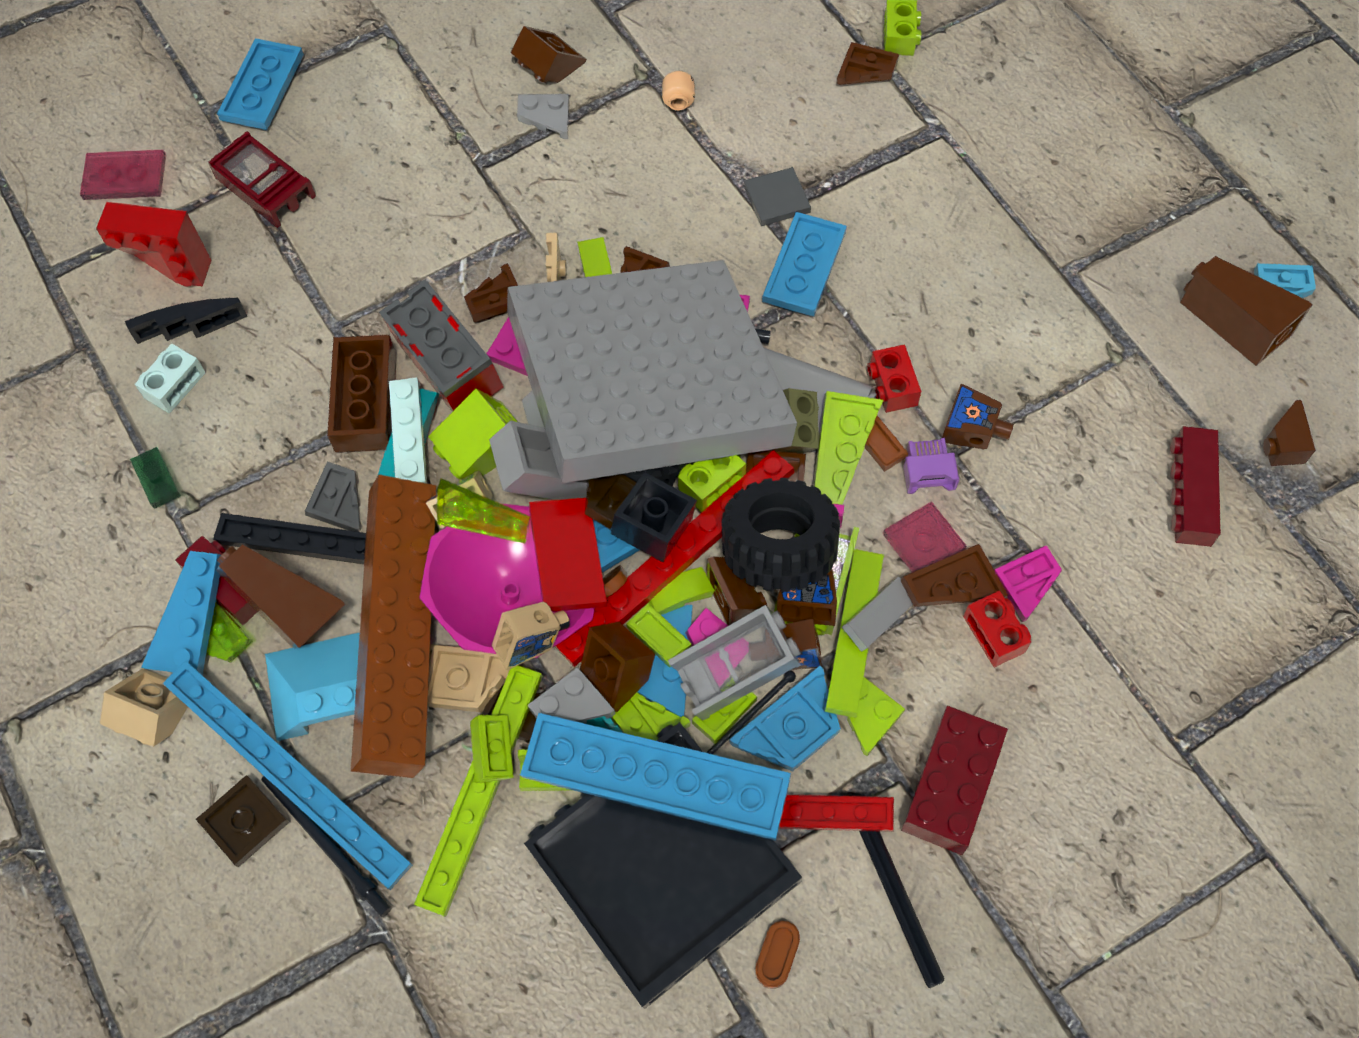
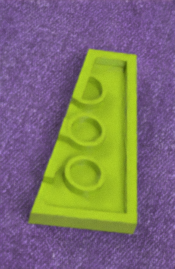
(842, 439)

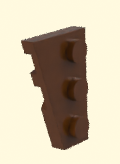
(954, 580)

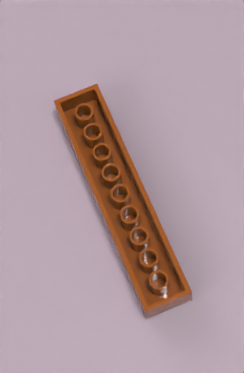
(393, 632)

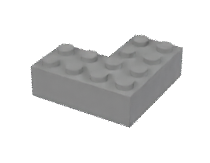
(527, 461)

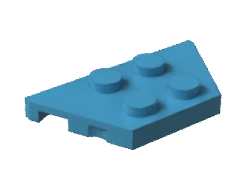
(664, 681)
(792, 725)

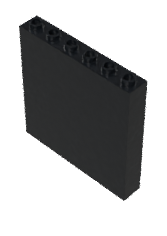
(656, 884)

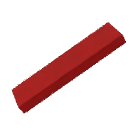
(838, 813)

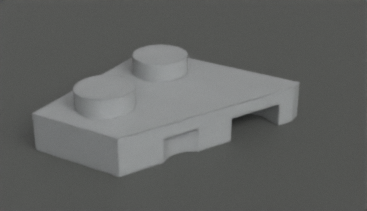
(545, 112)
(573, 700)

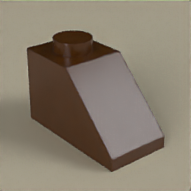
(1290, 439)

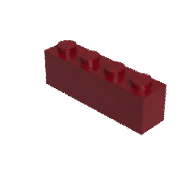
(1196, 486)

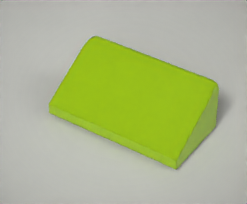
(491, 748)

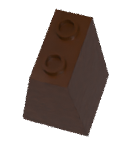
(1243, 308)
(278, 595)

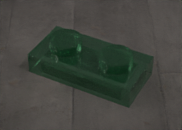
(155, 477)

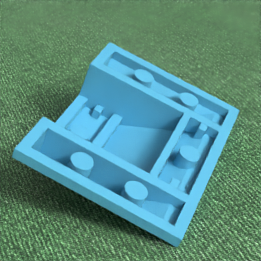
(312, 684)

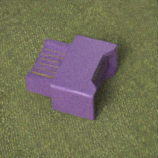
(930, 466)

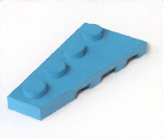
(187, 618)

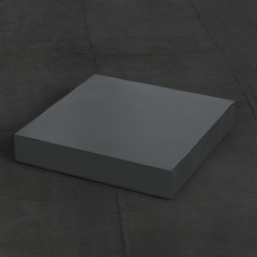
(777, 196)

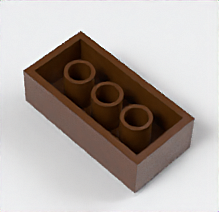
(361, 393)

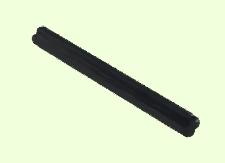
(903, 908)

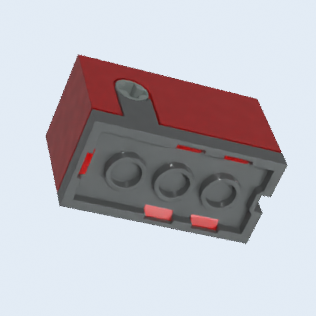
(440, 346)

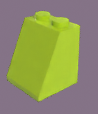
(466, 434)

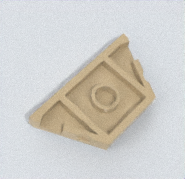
(463, 678)

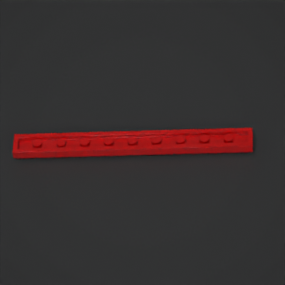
(655, 575)

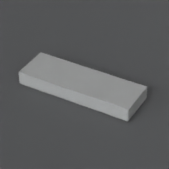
(878, 614)

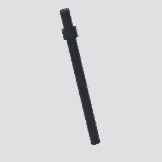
(363, 886)

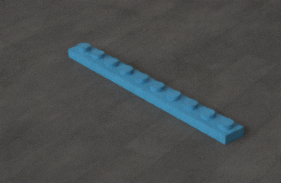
(288, 775)

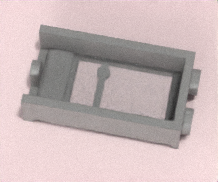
(736, 661)

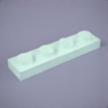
(407, 430)

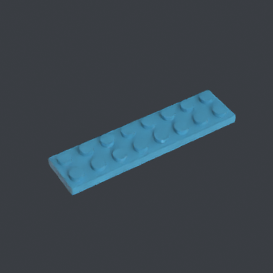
(657, 776)

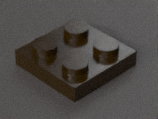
(242, 821)

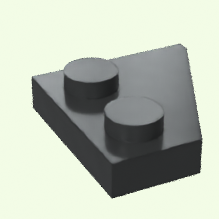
(335, 498)

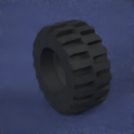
(774, 561)

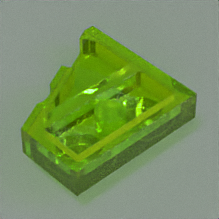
(226, 636)

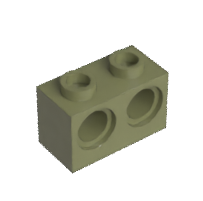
(805, 410)

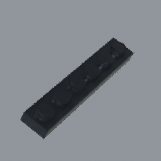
(291, 538)

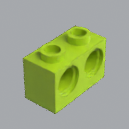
(901, 27)
(716, 479)

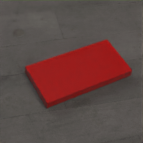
(567, 555)

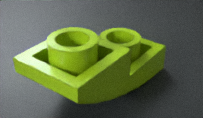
(685, 588)

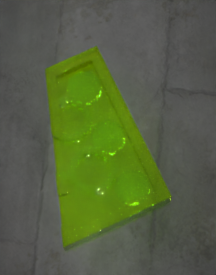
(478, 514)

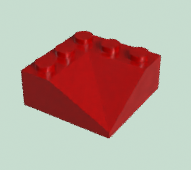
(158, 238)

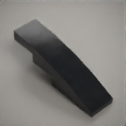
(196, 316)

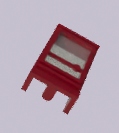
(259, 177)

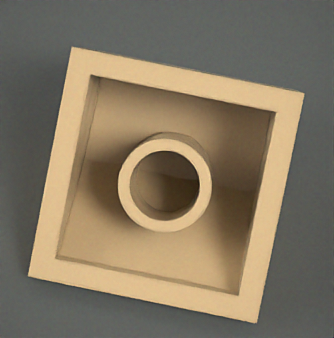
(142, 708)

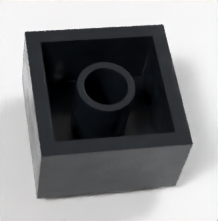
(653, 516)

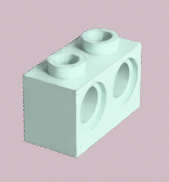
(174, 373)

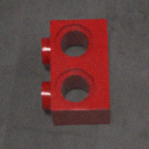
(900, 377)
(989, 631)

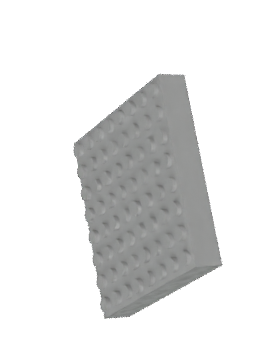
(647, 370)

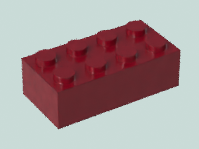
(954, 780)

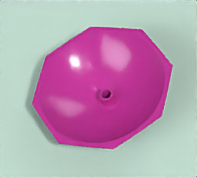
(479, 577)

